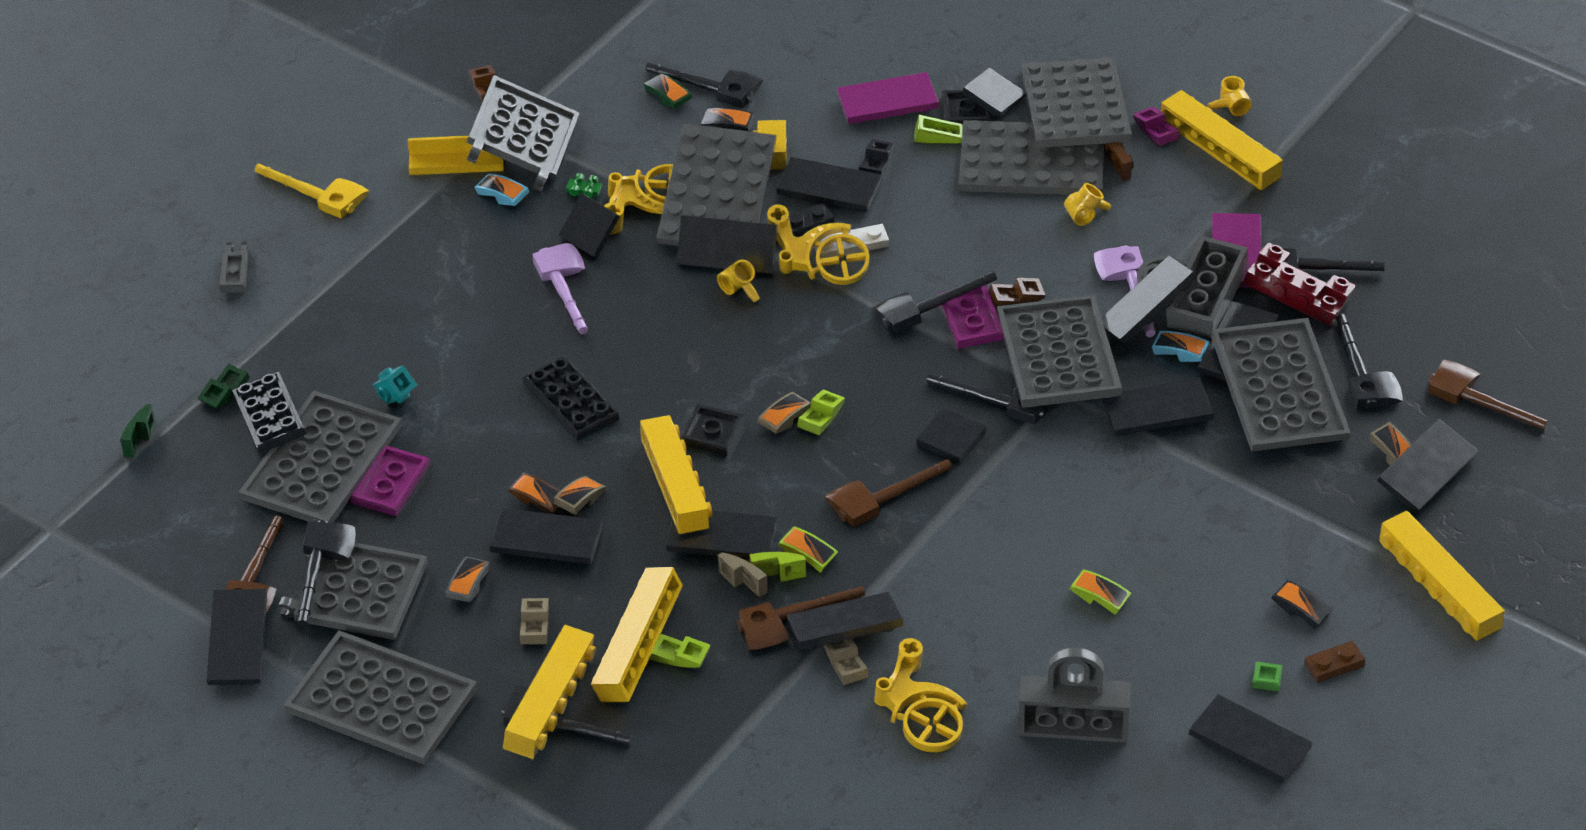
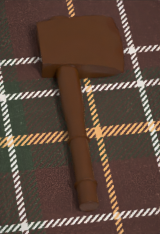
(1455, 382)
(857, 505)
(255, 564)
(763, 624)

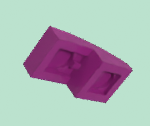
(1155, 126)

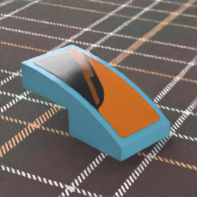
(504, 189)
(1186, 346)

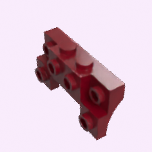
(1296, 288)

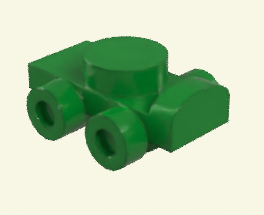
(578, 185)

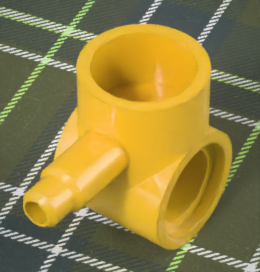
(1232, 97)
(1082, 204)
(736, 277)

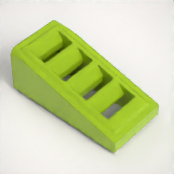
(937, 131)

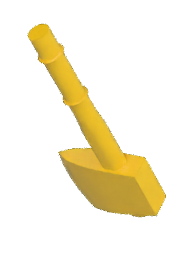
(338, 199)

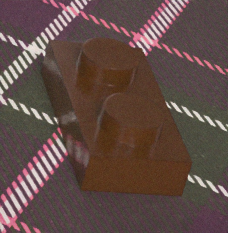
(1119, 159)
(1334, 661)

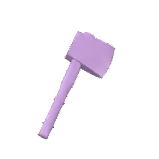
(1121, 264)
(554, 265)

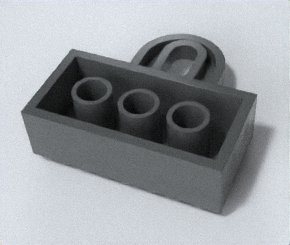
(1218, 273)
(1074, 704)

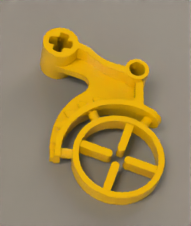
(626, 191)
(797, 250)
(901, 691)

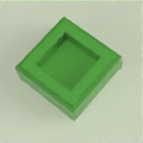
(1267, 676)

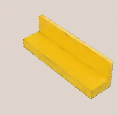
(448, 155)

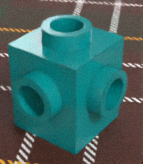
(394, 385)

